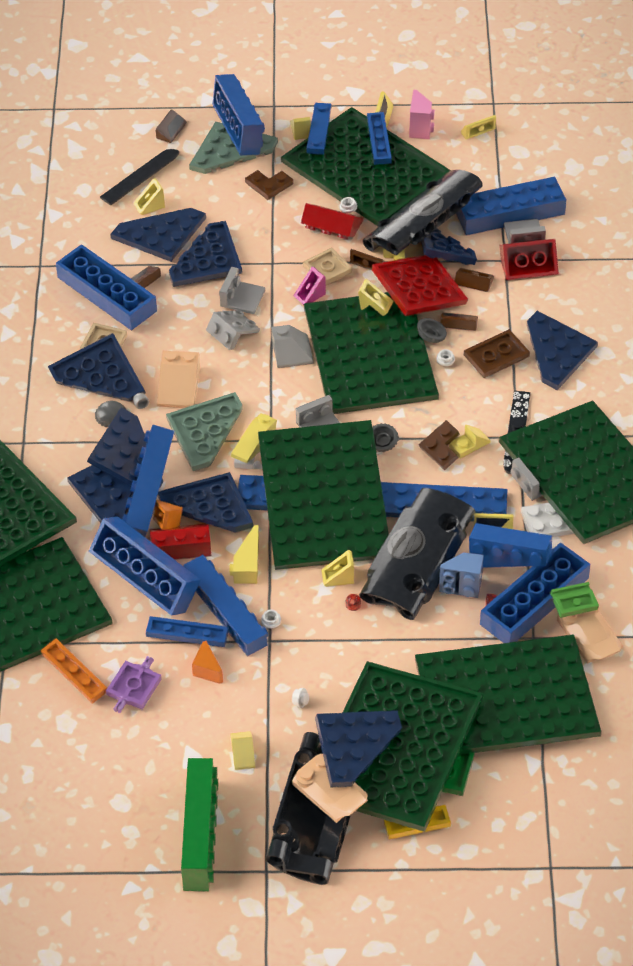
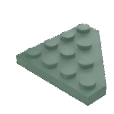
(220, 151)
(204, 428)

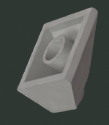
(291, 346)

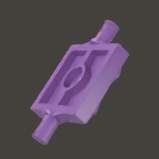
(133, 684)

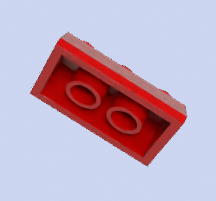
(330, 221)
(529, 259)
(183, 541)

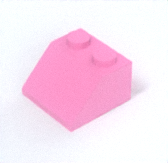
(421, 116)

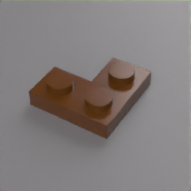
(267, 186)
(437, 445)

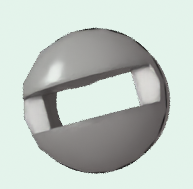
(140, 400)

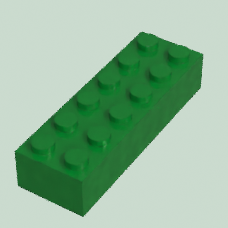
(199, 824)

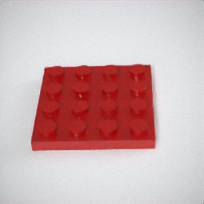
(419, 284)

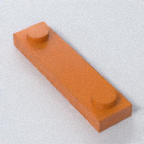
(74, 670)

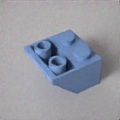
(462, 575)

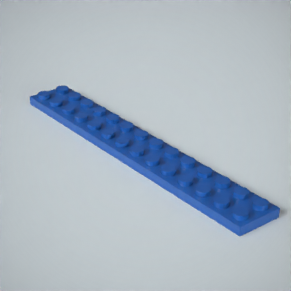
(395, 496)

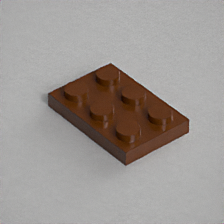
(496, 353)

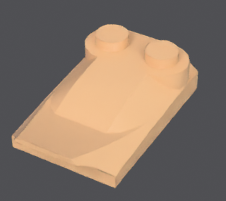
(592, 635)
(335, 801)

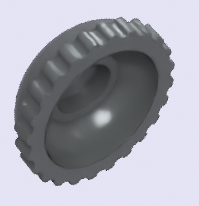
(431, 330)
(107, 412)
(385, 437)

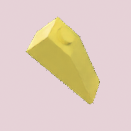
(248, 445)
(246, 559)

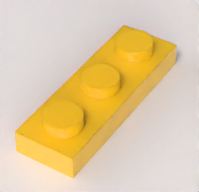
(439, 820)

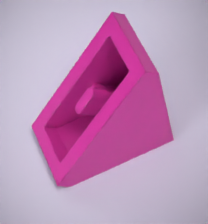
(312, 287)

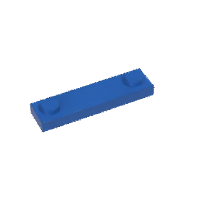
(319, 128)
(379, 138)
(187, 631)

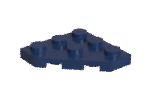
(447, 248)

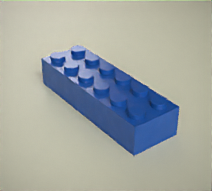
(238, 114)
(517, 202)
(106, 287)
(144, 565)
(529, 597)

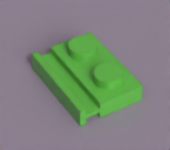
(574, 599)

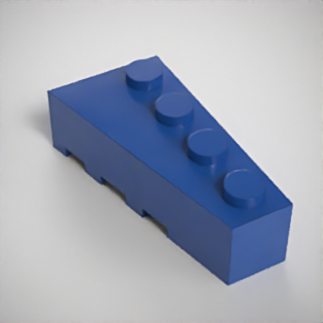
(509, 547)

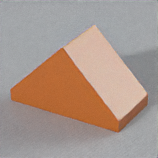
(167, 515)
(206, 665)

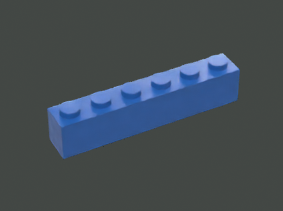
(149, 478)
(227, 607)

